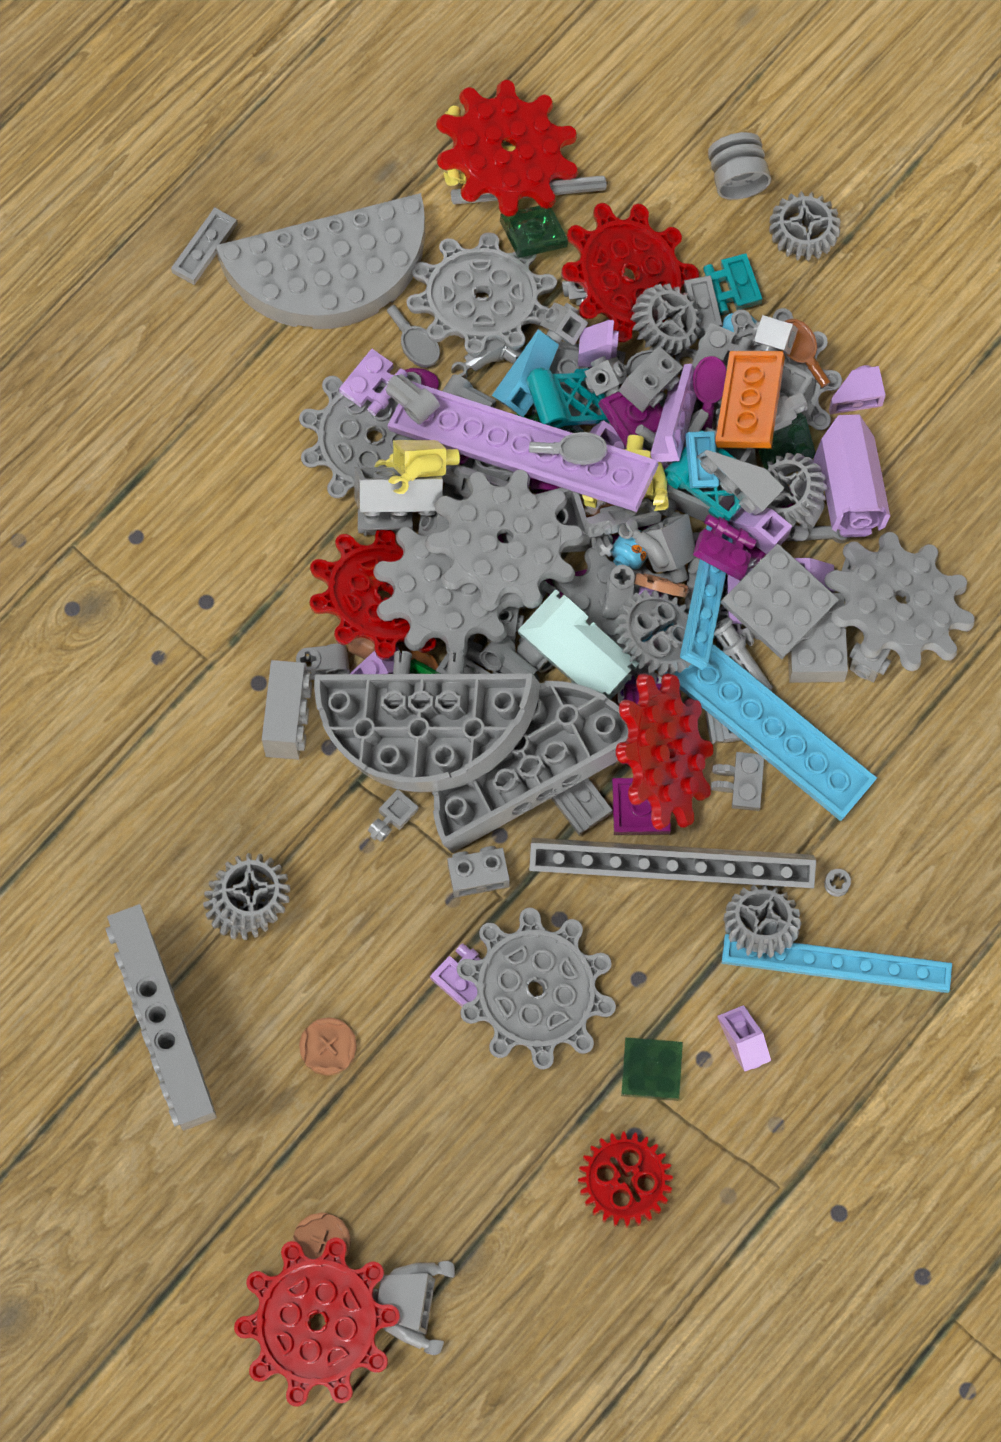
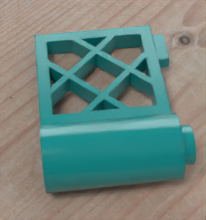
(553, 402)
(678, 477)

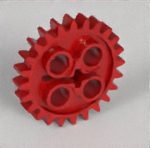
(602, 1192)

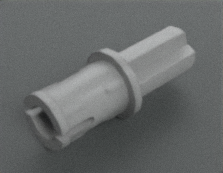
(603, 544)

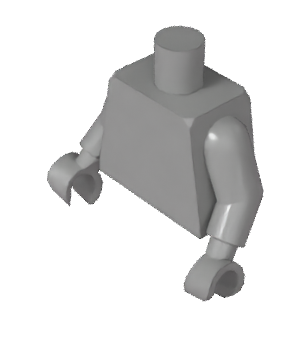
(666, 543)
(411, 1291)

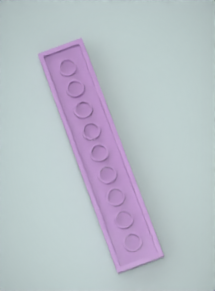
(505, 440)

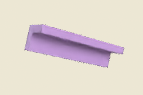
(675, 419)

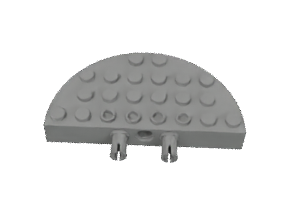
(426, 727)

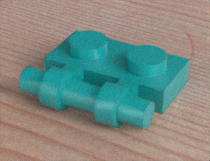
(740, 281)

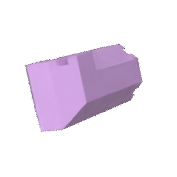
(853, 477)

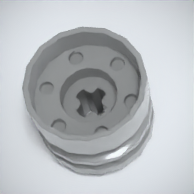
(739, 166)

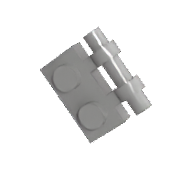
(718, 342)

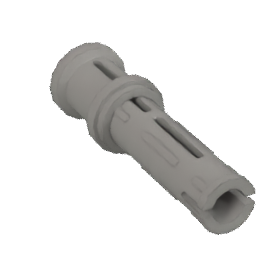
(735, 647)

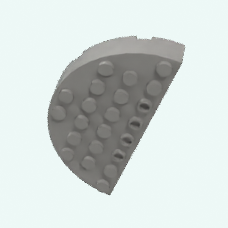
(329, 267)
(564, 744)
(160, 1019)

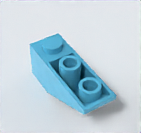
(513, 389)

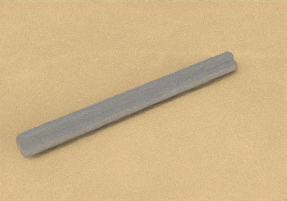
(559, 187)

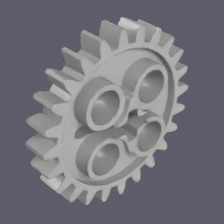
(650, 615)

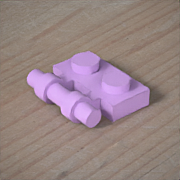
(366, 378)
(449, 981)

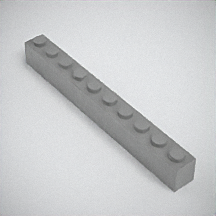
(672, 862)

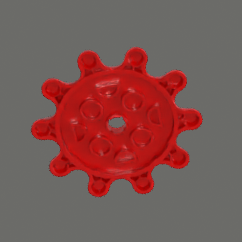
(500, 172)
(618, 246)
(354, 593)
(664, 750)
(285, 1316)

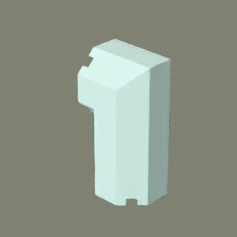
(575, 648)

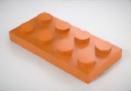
(750, 399)

